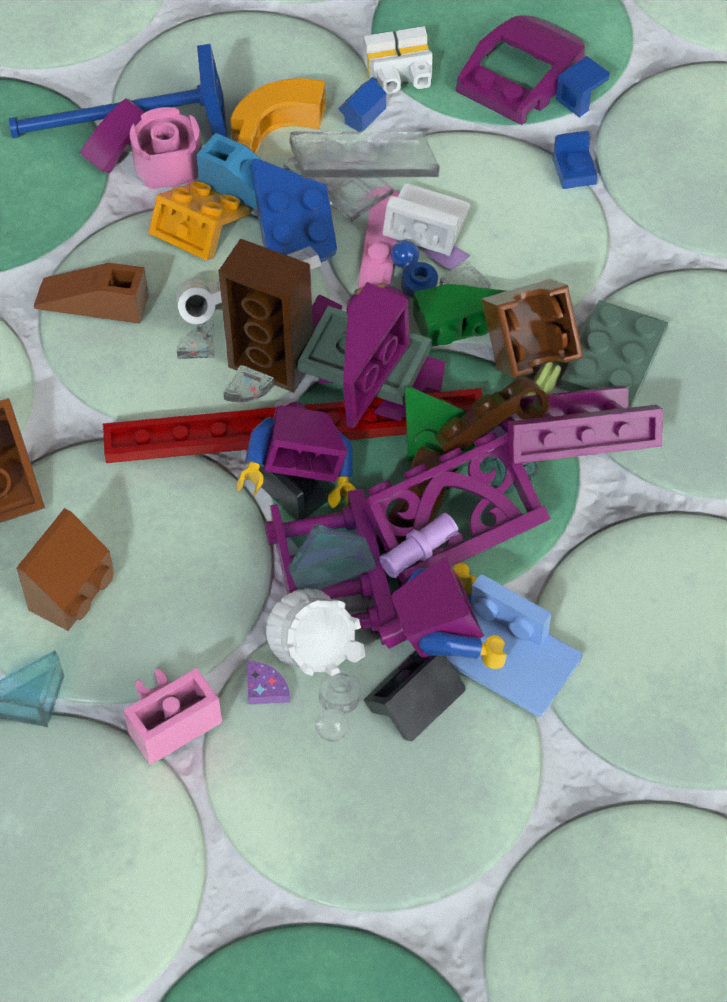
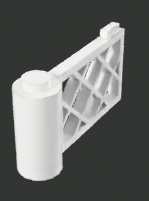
(198, 299)

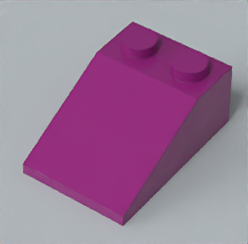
(374, 345)

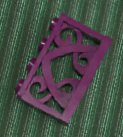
(508, 519)

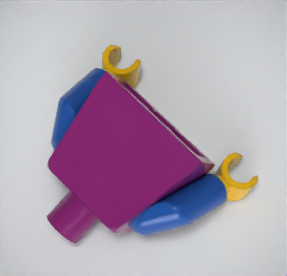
(302, 446)
(439, 616)

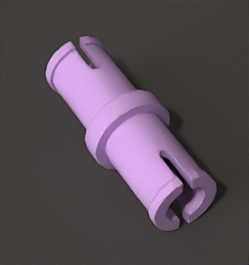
(419, 545)

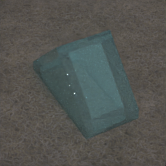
(330, 558)
(32, 691)

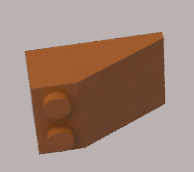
(17, 479)

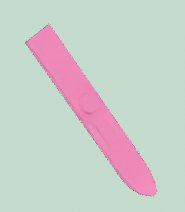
(376, 258)

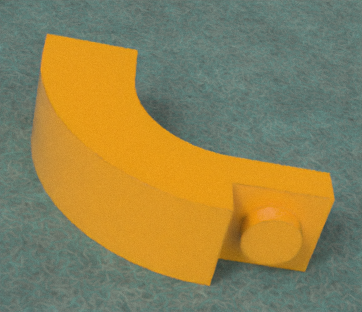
(276, 106)

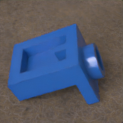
(574, 160)

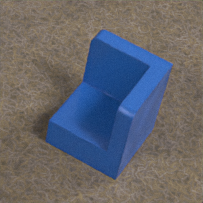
(576, 84)

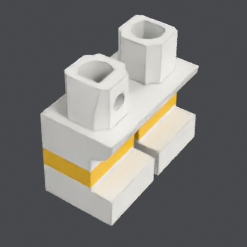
(398, 58)

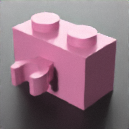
(171, 714)

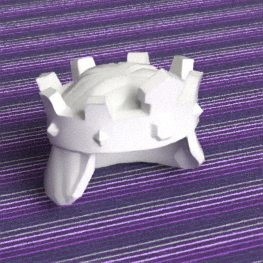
(313, 632)

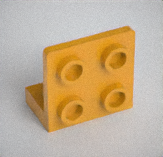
(194, 217)

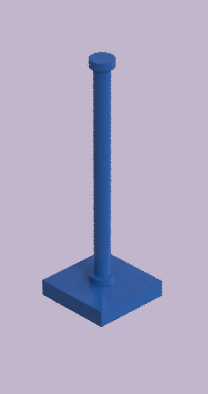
(207, 94)

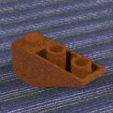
(97, 291)

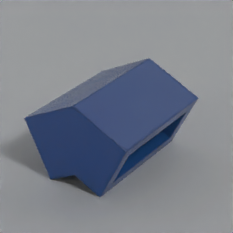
(364, 105)

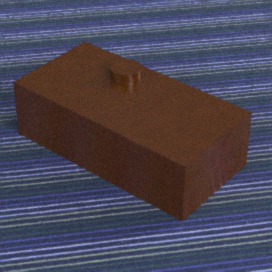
(266, 311)

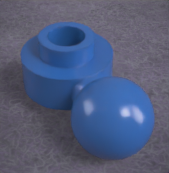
(406, 256)

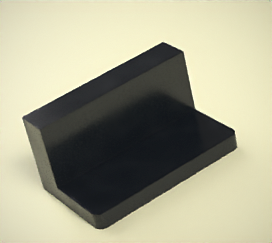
(295, 494)
(416, 693)

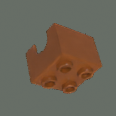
(532, 327)

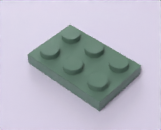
(616, 350)
(326, 355)

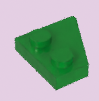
(424, 419)

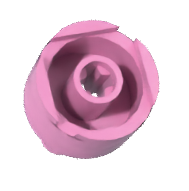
(165, 148)

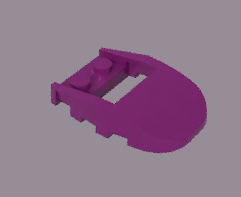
(534, 36)

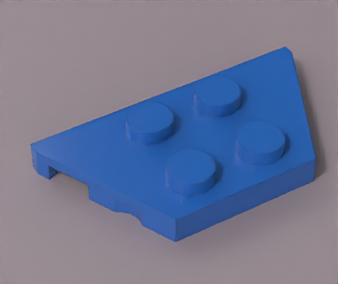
(292, 211)

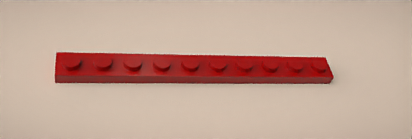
(233, 429)

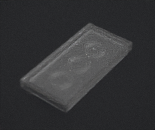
(363, 154)

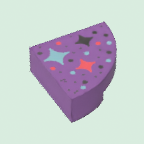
(265, 684)

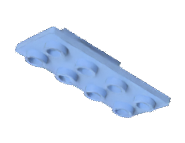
(535, 660)

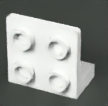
(425, 218)

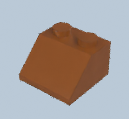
(65, 571)

